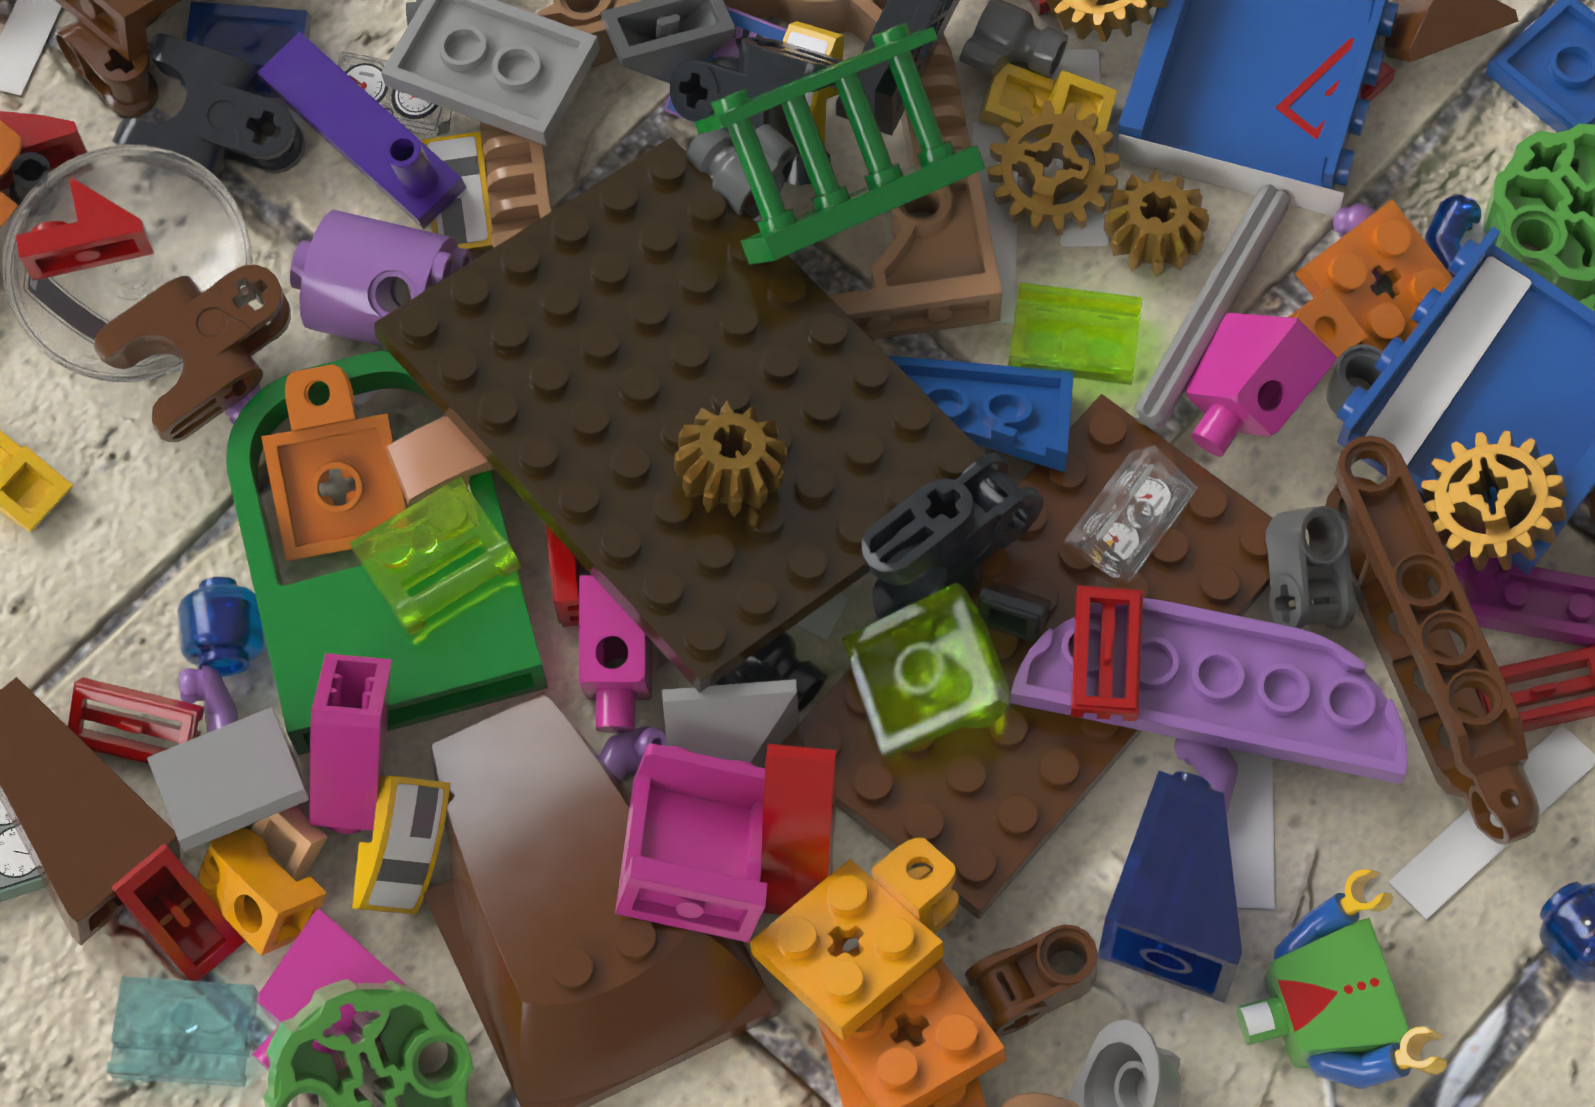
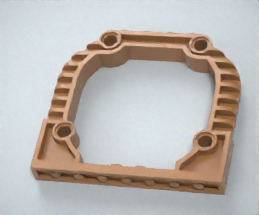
(932, 274)

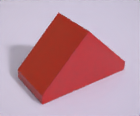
(177, 914)

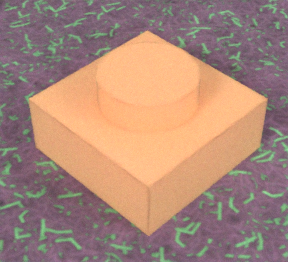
(291, 840)

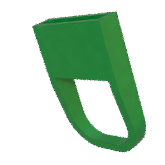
(462, 659)

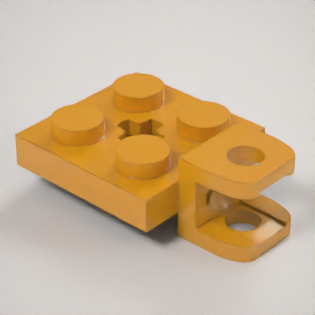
(890, 917)

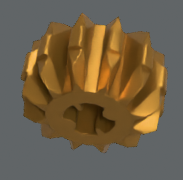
(1156, 222)
(730, 458)

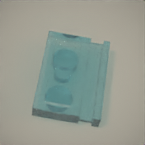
(182, 1031)

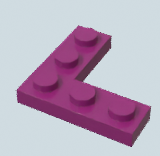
(1534, 605)

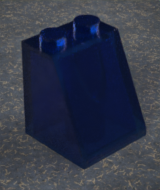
(1177, 892)

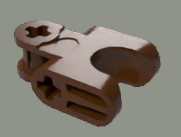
(212, 335)

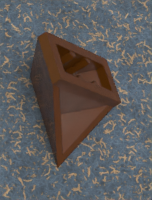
(1435, 25)

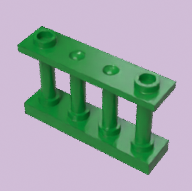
(833, 205)

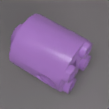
(363, 269)

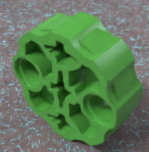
(1550, 207)
(405, 1027)

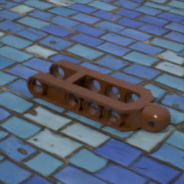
(1391, 564)

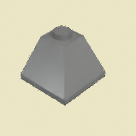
(731, 719)

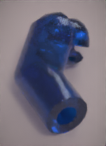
(1449, 225)

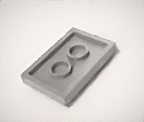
(492, 64)

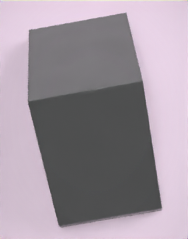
(663, 34)

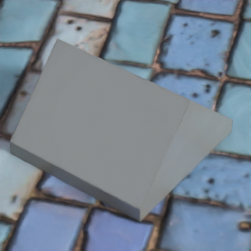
(228, 778)

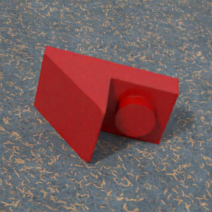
(98, 238)

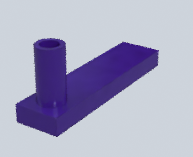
(362, 130)

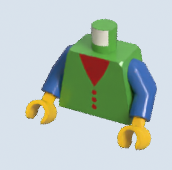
(1338, 998)

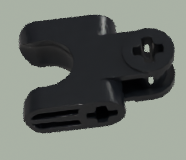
(759, 69)
(219, 114)
(946, 533)

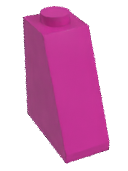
(348, 741)

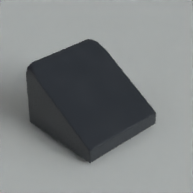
(1013, 611)

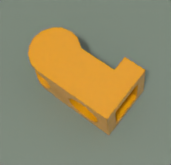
(256, 891)

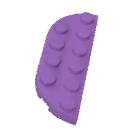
(1232, 688)

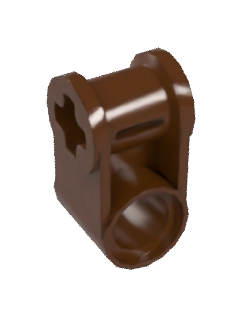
(121, 83)
(1030, 979)

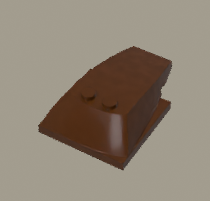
(530, 918)

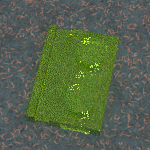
(1076, 332)

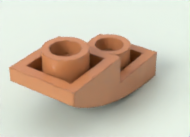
(433, 459)

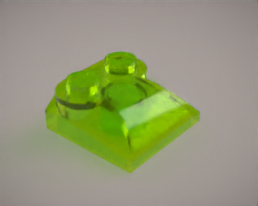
(927, 671)

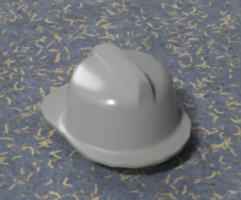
(1127, 1070)

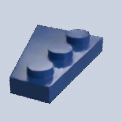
(1001, 406)

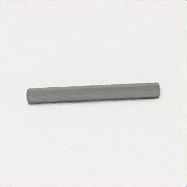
(1211, 306)

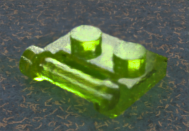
(424, 542)

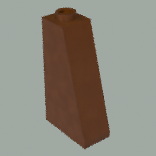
(71, 812)

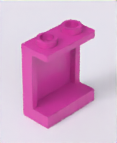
(694, 844)

